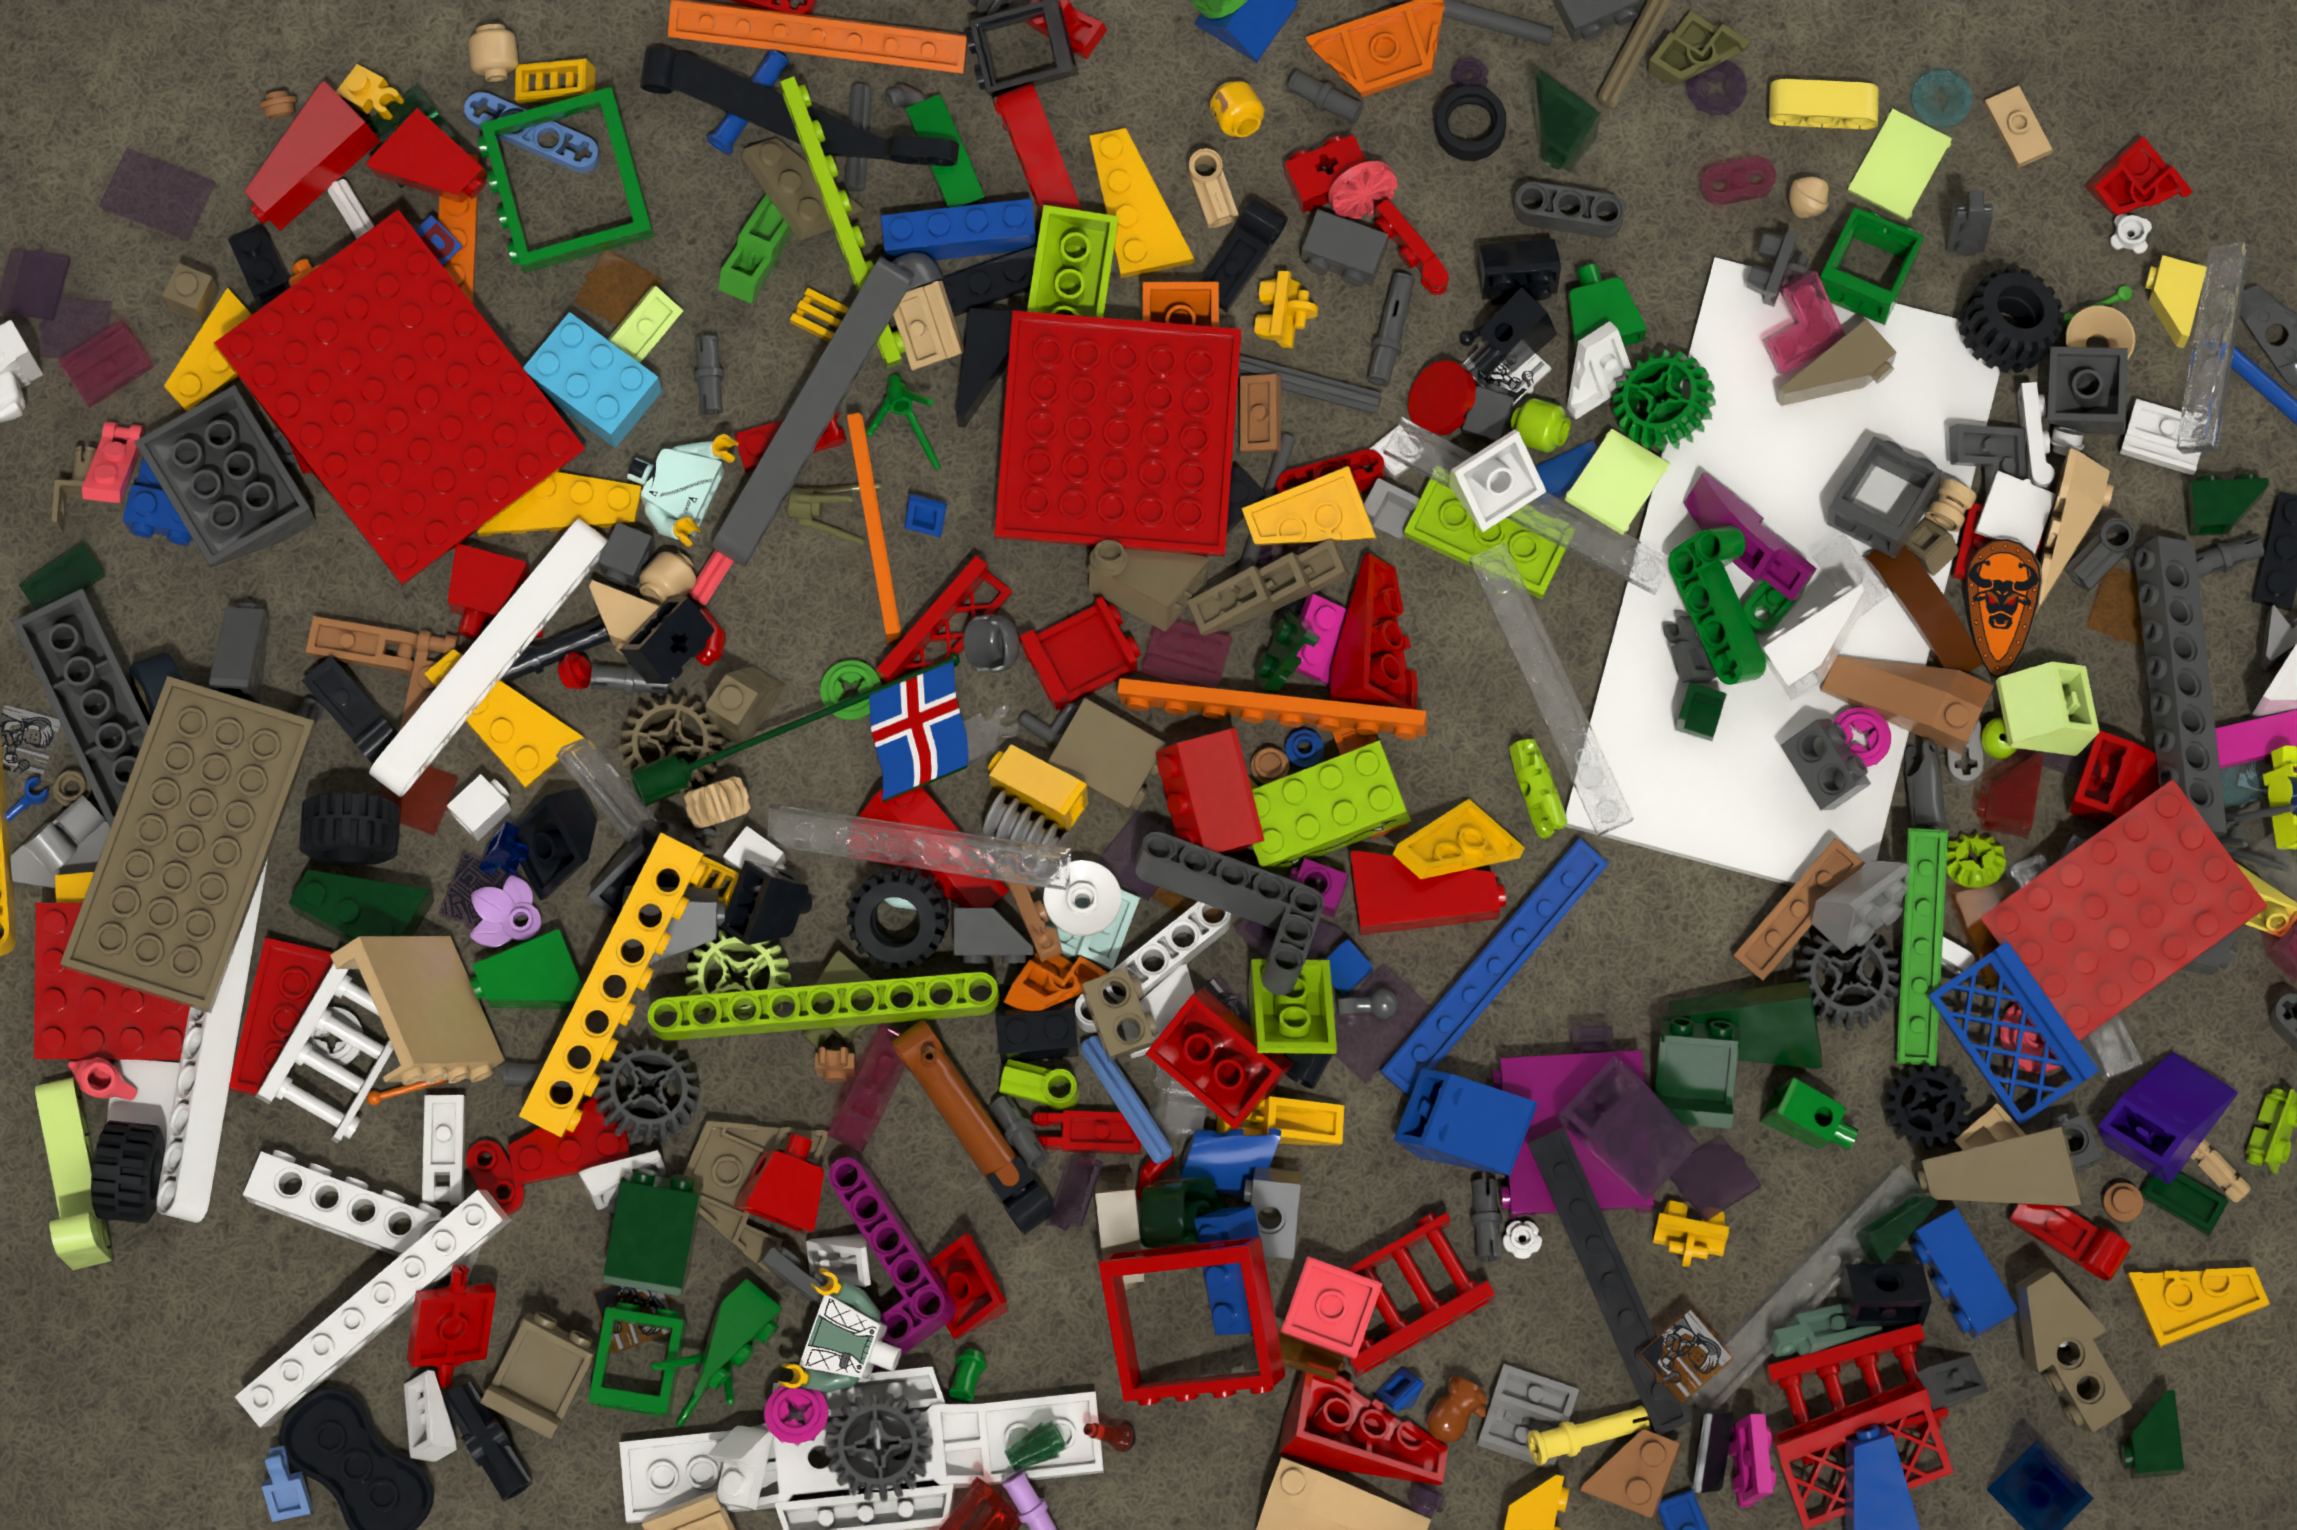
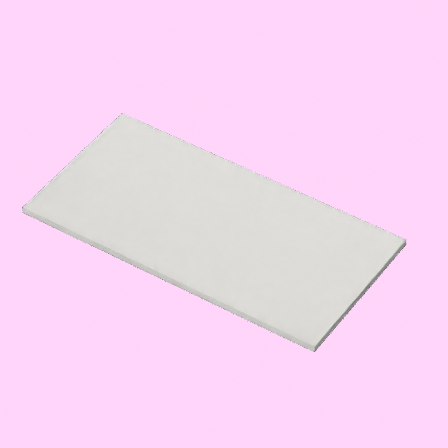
(1739, 795)

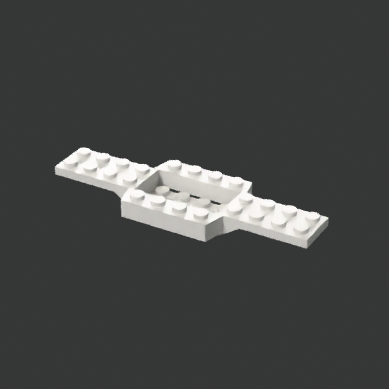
(966, 1445)

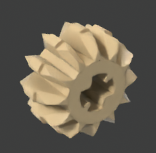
(717, 802)

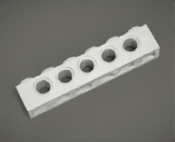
(274, 1170)

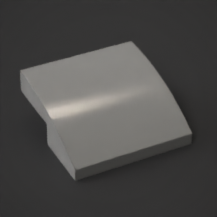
(1521, 1405)

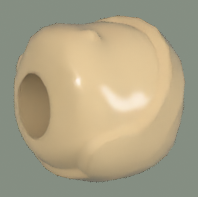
(1808, 196)

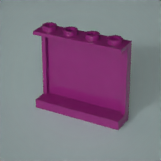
(1553, 1084)

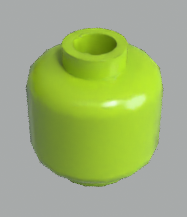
(1541, 425)

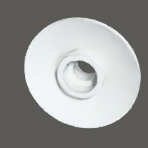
(1086, 881)

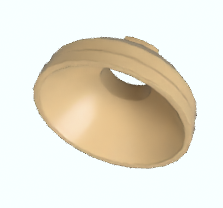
(2103, 323)

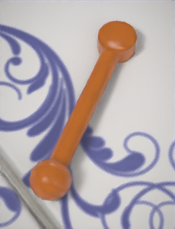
(374, 1097)

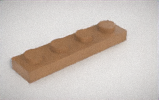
(1795, 911)

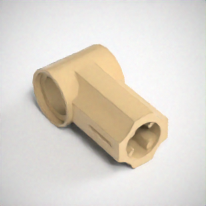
(1212, 190)

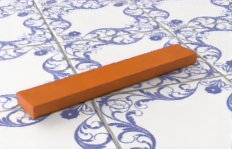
(874, 527)

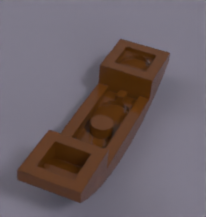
(1926, 609)

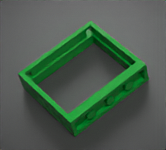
(508, 214)

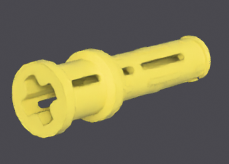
(1571, 1438)

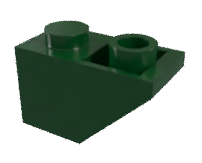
(2219, 505)

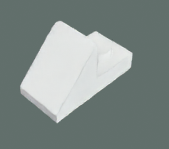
(744, 1466)

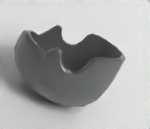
(921, 266)
(991, 643)

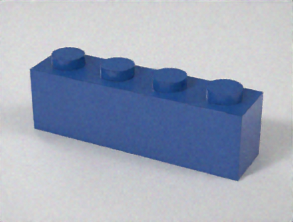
(961, 230)

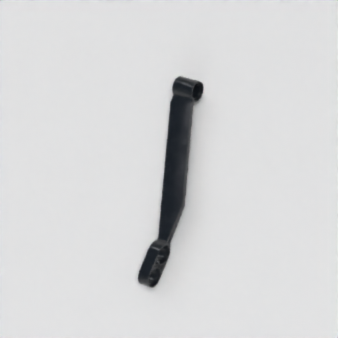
(672, 71)

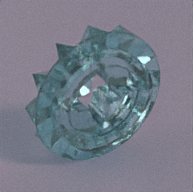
(1953, 87)

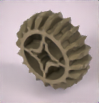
(657, 740)

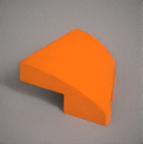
(1050, 982)

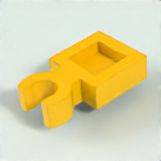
(368, 90)

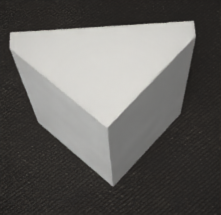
(1496, 481)

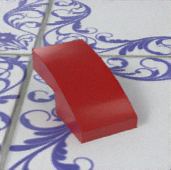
(1083, 30)

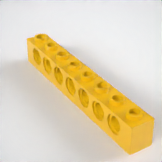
(540, 1105)

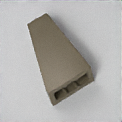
(2015, 1170)

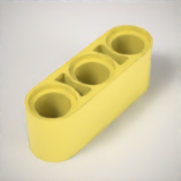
(1823, 102)

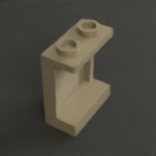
(1108, 755)
(540, 1374)

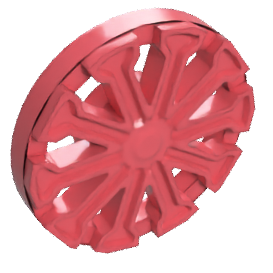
(1362, 187)

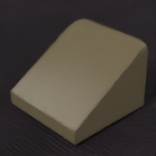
(1932, 546)

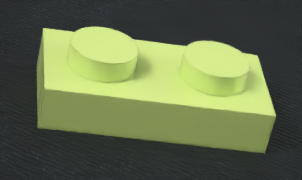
(645, 324)

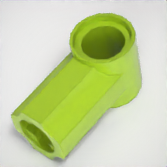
(1036, 1083)

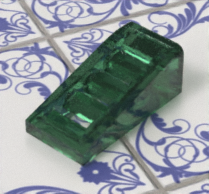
(1888, 1232)

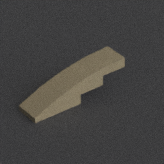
(1268, 588)

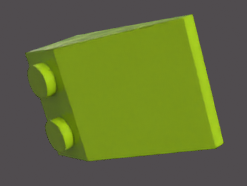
(1297, 1020)

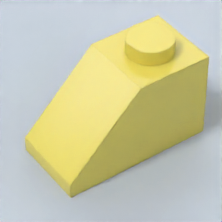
(2175, 295)

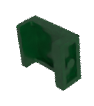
(1698, 1071)

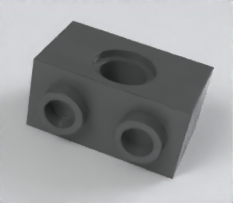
(1277, 1190)

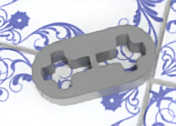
(1974, 757)

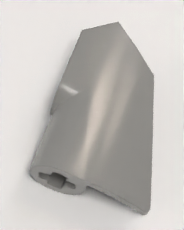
(62, 846)

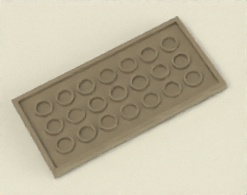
(188, 844)

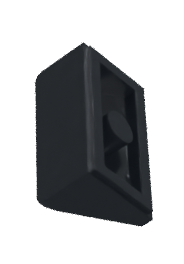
(1712, 1450)

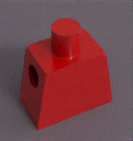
(482, 586)
(784, 1187)

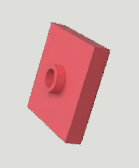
(1331, 1308)

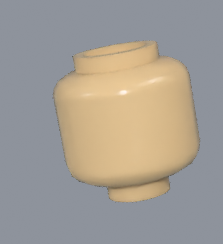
(493, 52)
(667, 577)

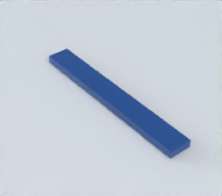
(1494, 966)

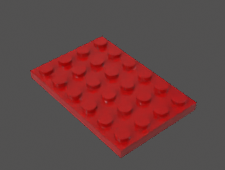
(2126, 910)

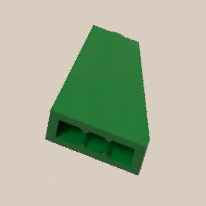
(529, 976)

